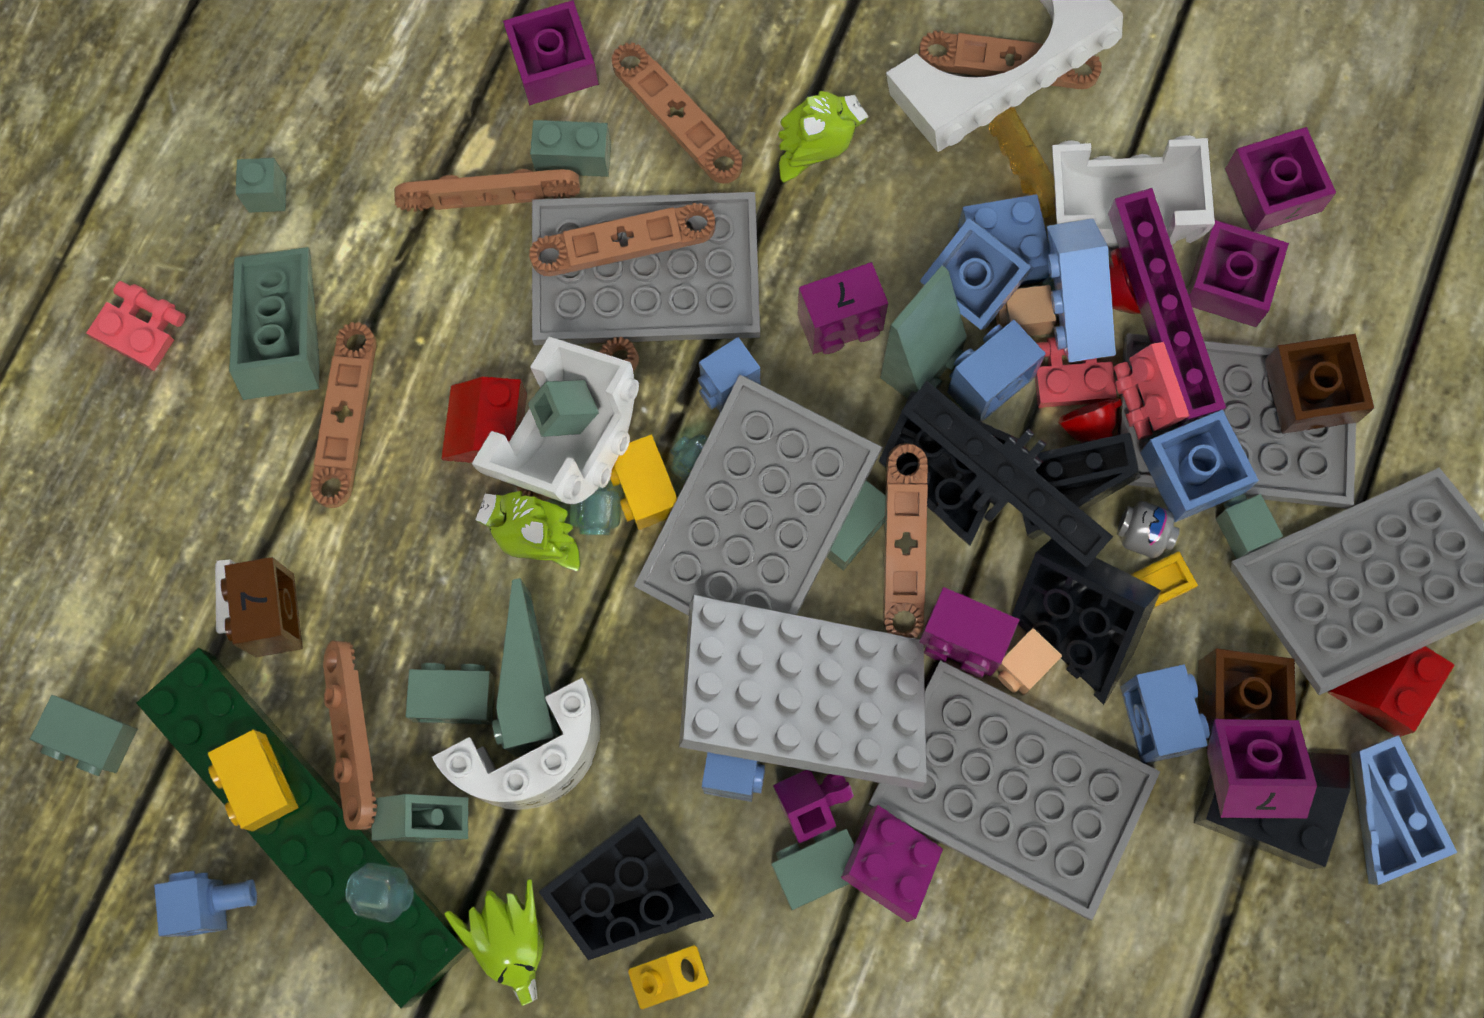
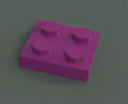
(892, 863)

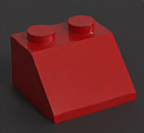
(478, 409)
(1398, 692)

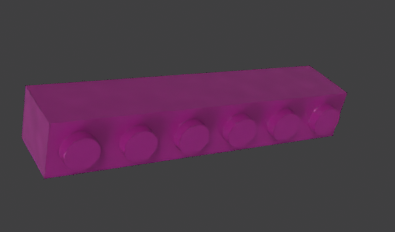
(1165, 299)

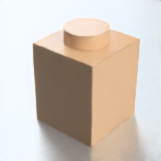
(1030, 309)
(1027, 662)

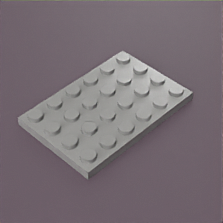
(661, 296)
(1290, 467)
(759, 505)
(1372, 580)
(804, 693)
(1022, 792)

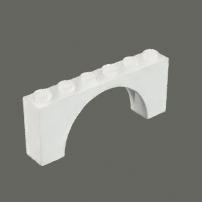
(952, 105)

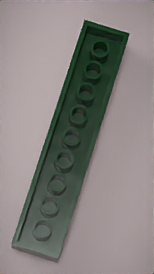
(205, 708)

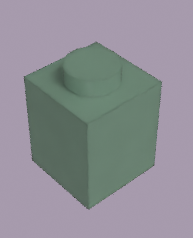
(261, 185)
(563, 408)
(1248, 525)

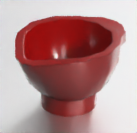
(1121, 289)
(1092, 420)

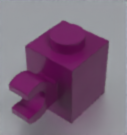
(808, 804)

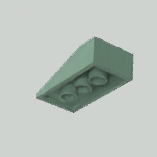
(274, 325)
(925, 337)
(522, 710)

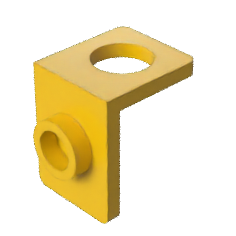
(663, 978)

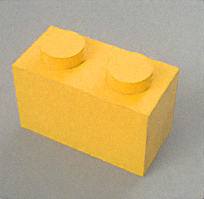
(644, 483)
(251, 781)

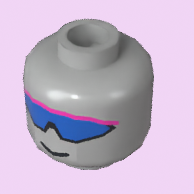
(1147, 529)

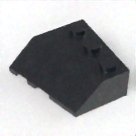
(945, 475)
(1085, 614)
(1294, 839)
(623, 893)

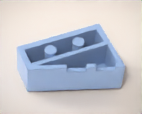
(1081, 291)
(1395, 813)

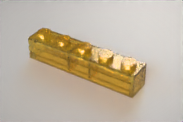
(1024, 159)

